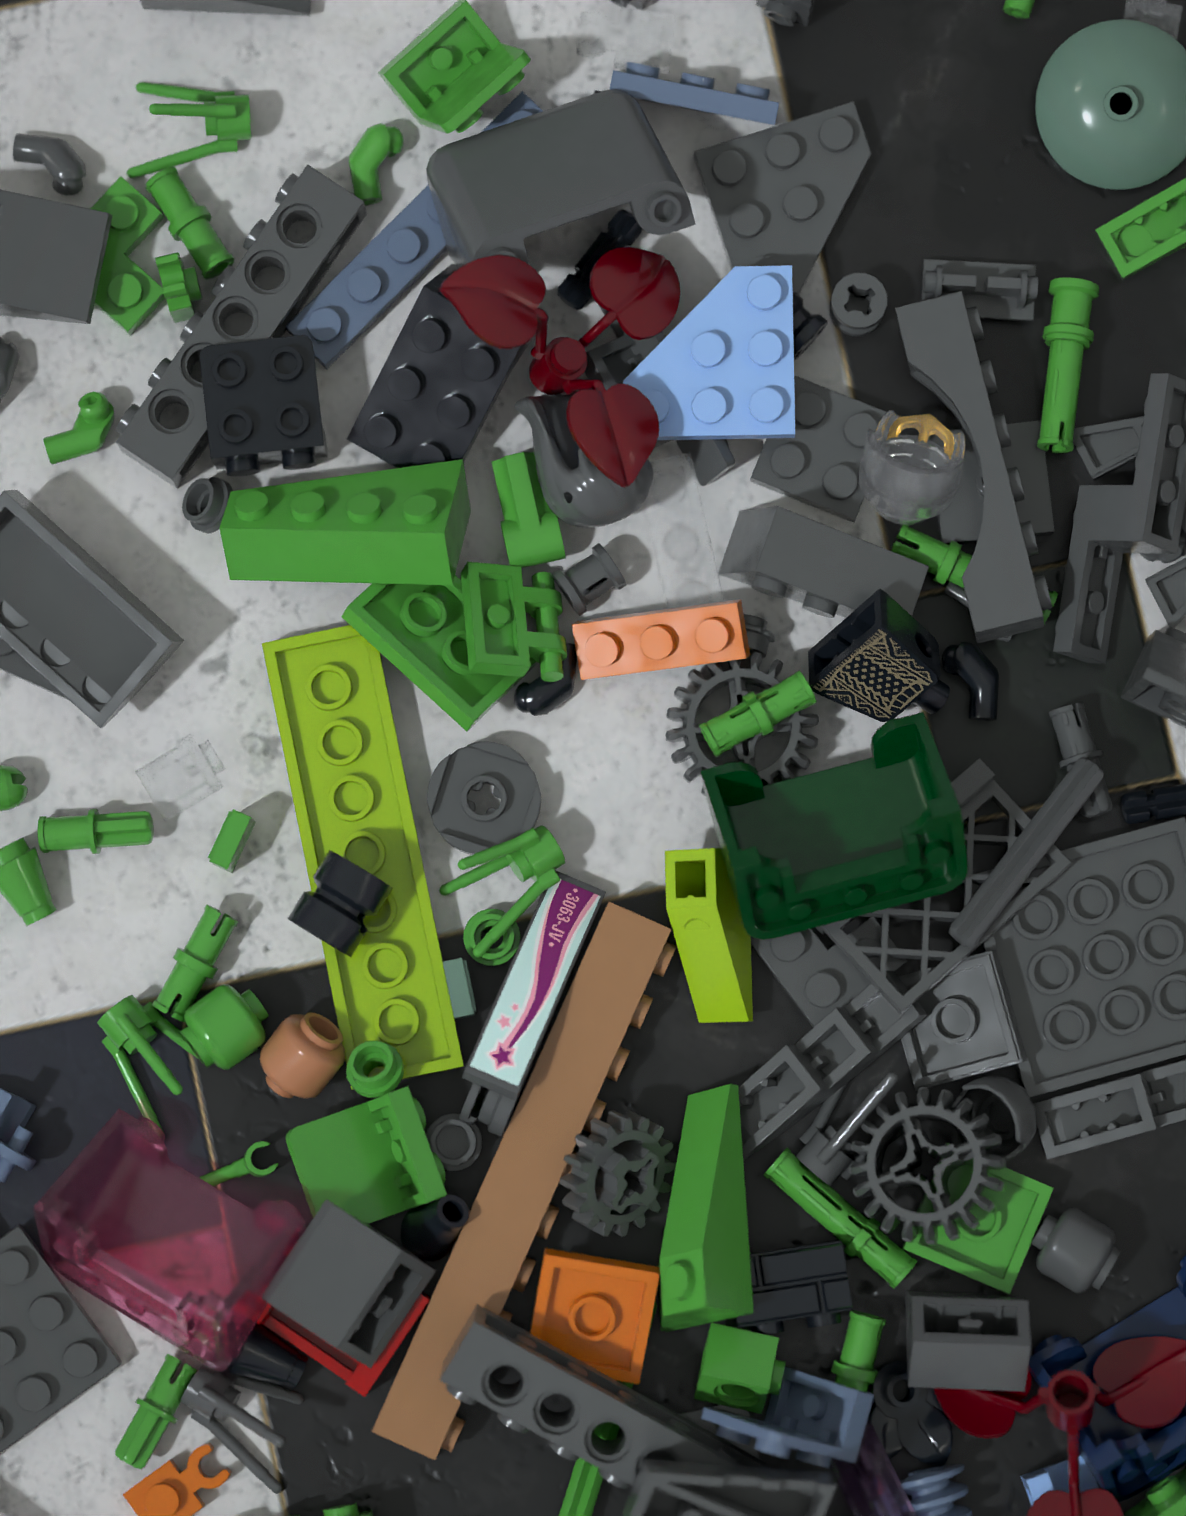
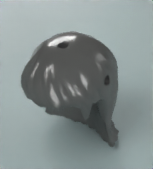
(567, 478)

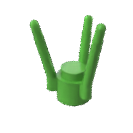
(224, 115)
(529, 855)
(130, 1028)

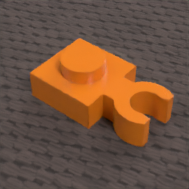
(174, 1492)

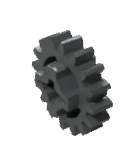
(617, 1173)

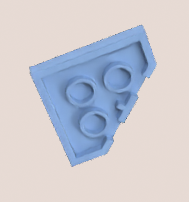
(727, 362)

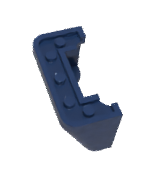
(1119, 1454)

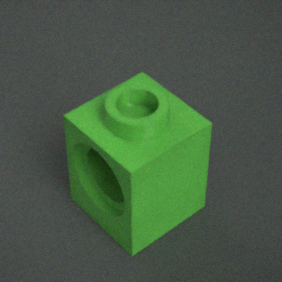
(739, 1368)

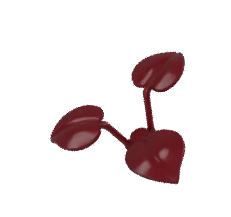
(638, 288)
(1137, 1374)

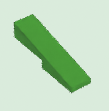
(1147, 231)

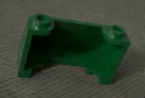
(841, 835)

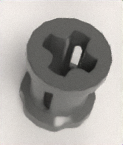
(589, 579)

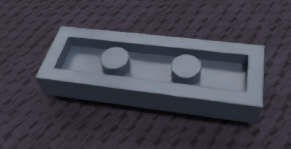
(696, 93)

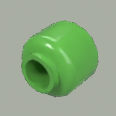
(225, 1026)

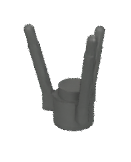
(829, 1151)
(213, 1396)

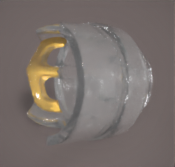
(909, 474)

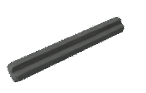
(1026, 853)

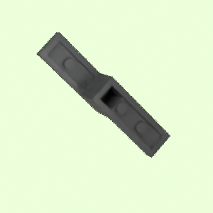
(1122, 521)

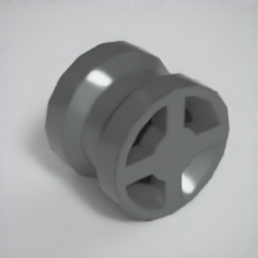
(850, 312)

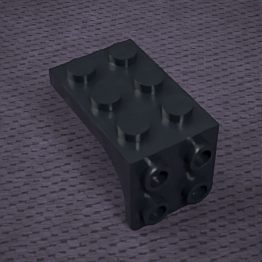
(433, 386)

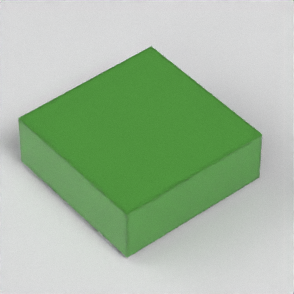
(231, 840)

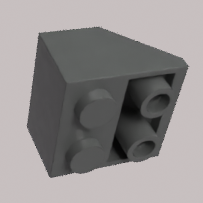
(348, 1283)
(967, 1340)

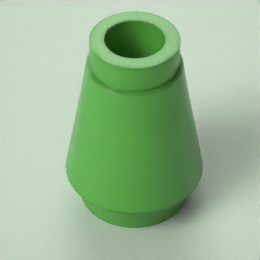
(24, 882)

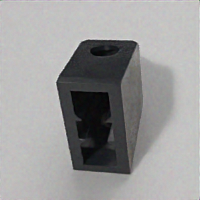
(879, 662)

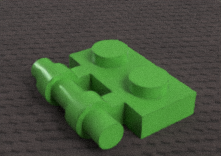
(497, 624)

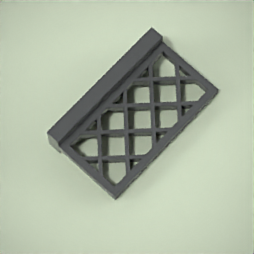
(973, 791)

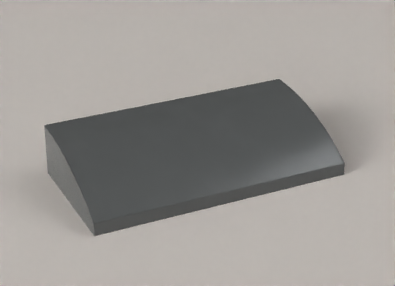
(74, 615)

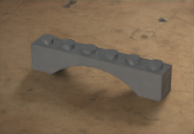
(944, 358)

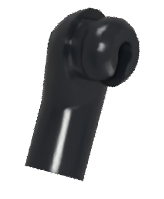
(542, 696)

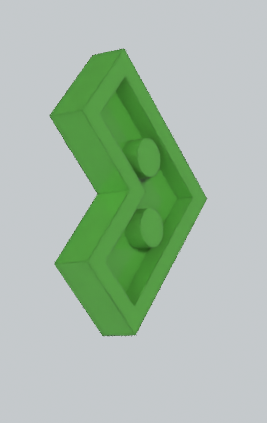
(124, 288)

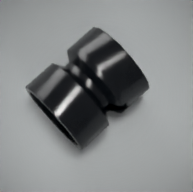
(340, 903)

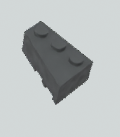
(727, 1490)

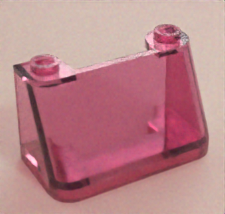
(164, 1241)

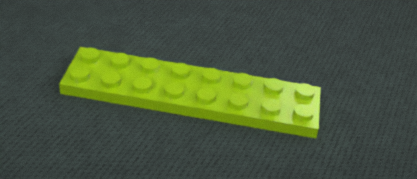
(357, 803)

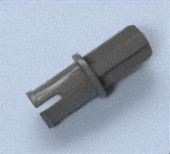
(1077, 742)

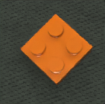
(596, 1310)

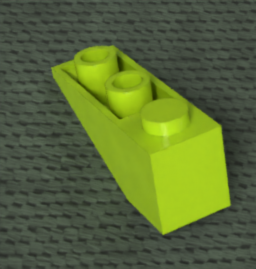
(709, 935)

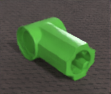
(529, 525)

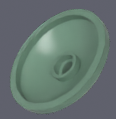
(1077, 114)

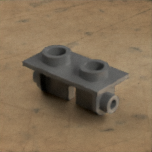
(995, 288)

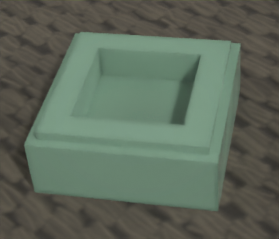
(460, 988)

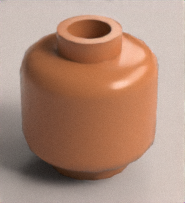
(302, 1056)

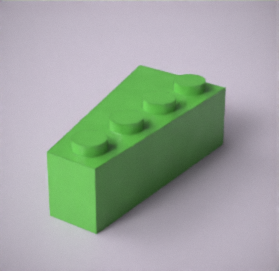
(351, 528)

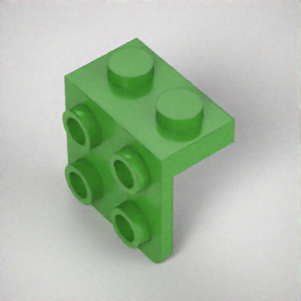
(453, 70)
(368, 1158)

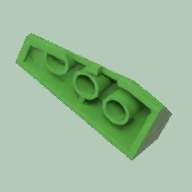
(706, 1227)

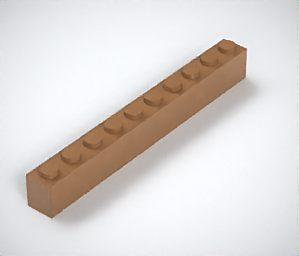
(528, 1168)

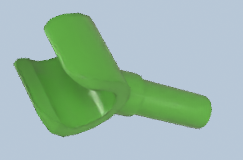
(239, 1168)

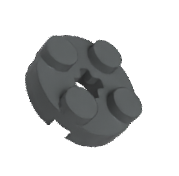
(469, 770)

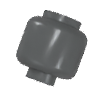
(1075, 1250)

